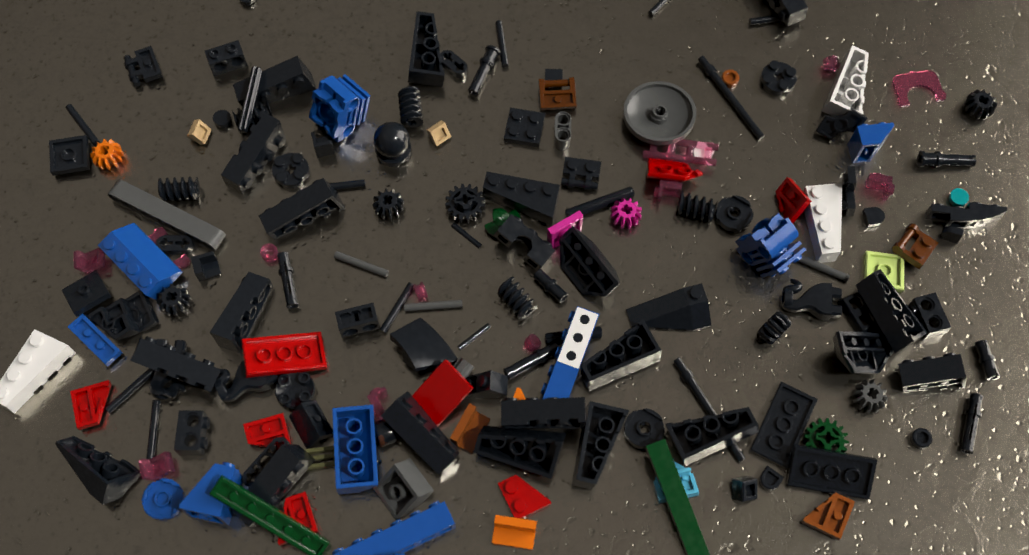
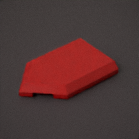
(671, 170)

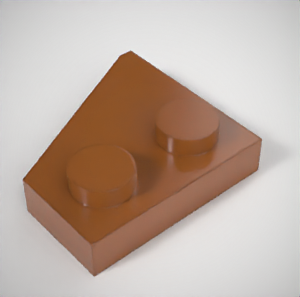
(831, 516)

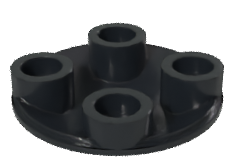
(294, 389)

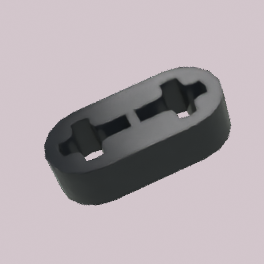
(456, 62)
(175, 244)

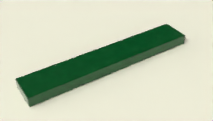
(676, 499)
(268, 516)

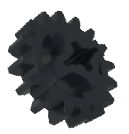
(462, 195)

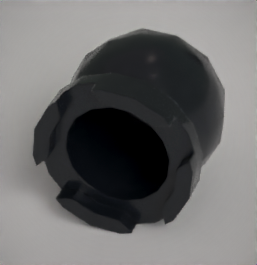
(392, 144)

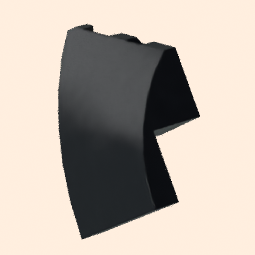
(125, 316)
(422, 345)

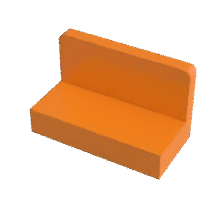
(514, 532)

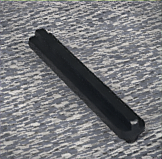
(249, 100)
(601, 202)

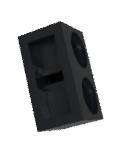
(226, 58)
(933, 315)
(357, 320)
(185, 433)

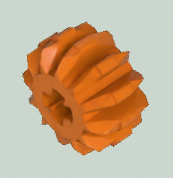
(106, 154)

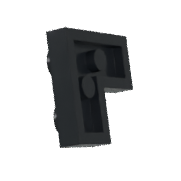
(848, 187)

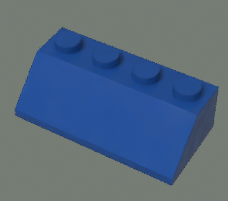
(140, 259)
(354, 449)

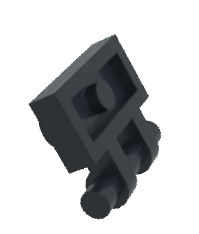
(148, 66)
(581, 169)

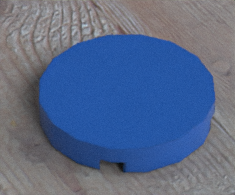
(162, 499)

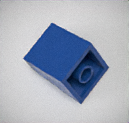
(202, 505)

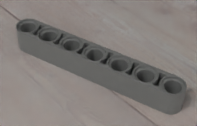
(166, 215)

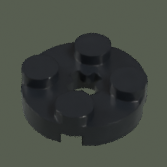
(780, 69)
(286, 161)
(731, 223)
(642, 417)

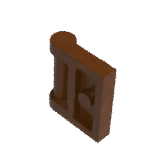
(557, 98)
(919, 251)

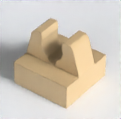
(199, 132)
(438, 133)

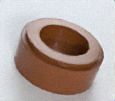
(730, 78)

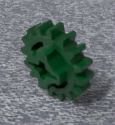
(831, 434)

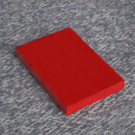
(442, 392)

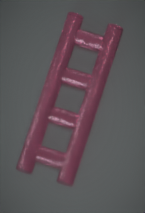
(688, 158)

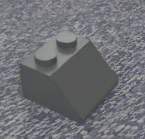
(403, 488)

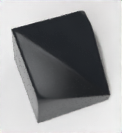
(744, 488)

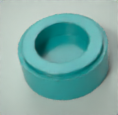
(958, 197)

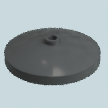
(659, 113)

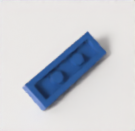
(95, 340)

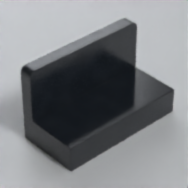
(310, 423)

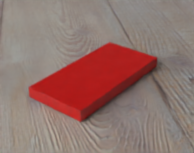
(283, 354)

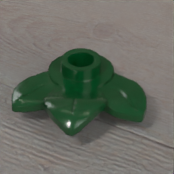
(499, 217)

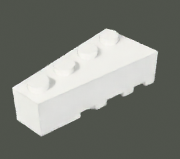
(849, 84)
(824, 220)
(32, 368)

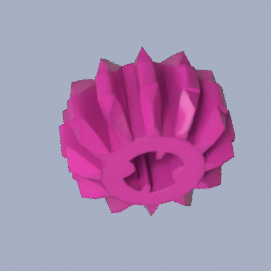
(626, 213)

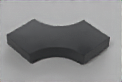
(831, 126)

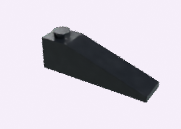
(676, 310)
(99, 472)

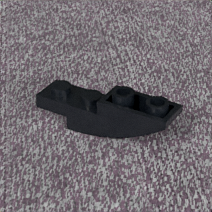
(971, 216)

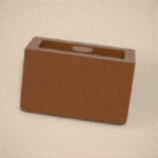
(468, 428)

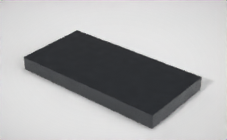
(783, 425)
(831, 471)

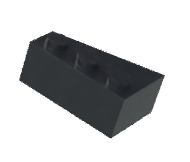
(932, 372)

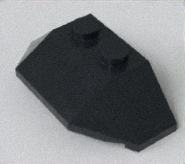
(586, 264)
(862, 351)

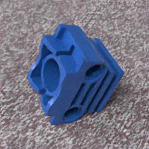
(339, 106)
(771, 245)

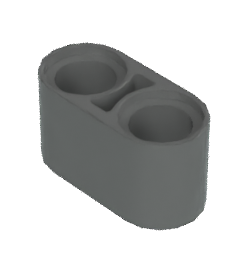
(562, 131)

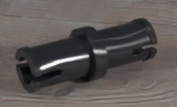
(550, 285)
(987, 360)

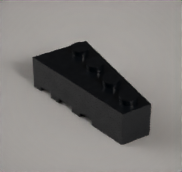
(254, 153)
(301, 209)
(890, 311)
(241, 312)
(709, 434)
(596, 442)

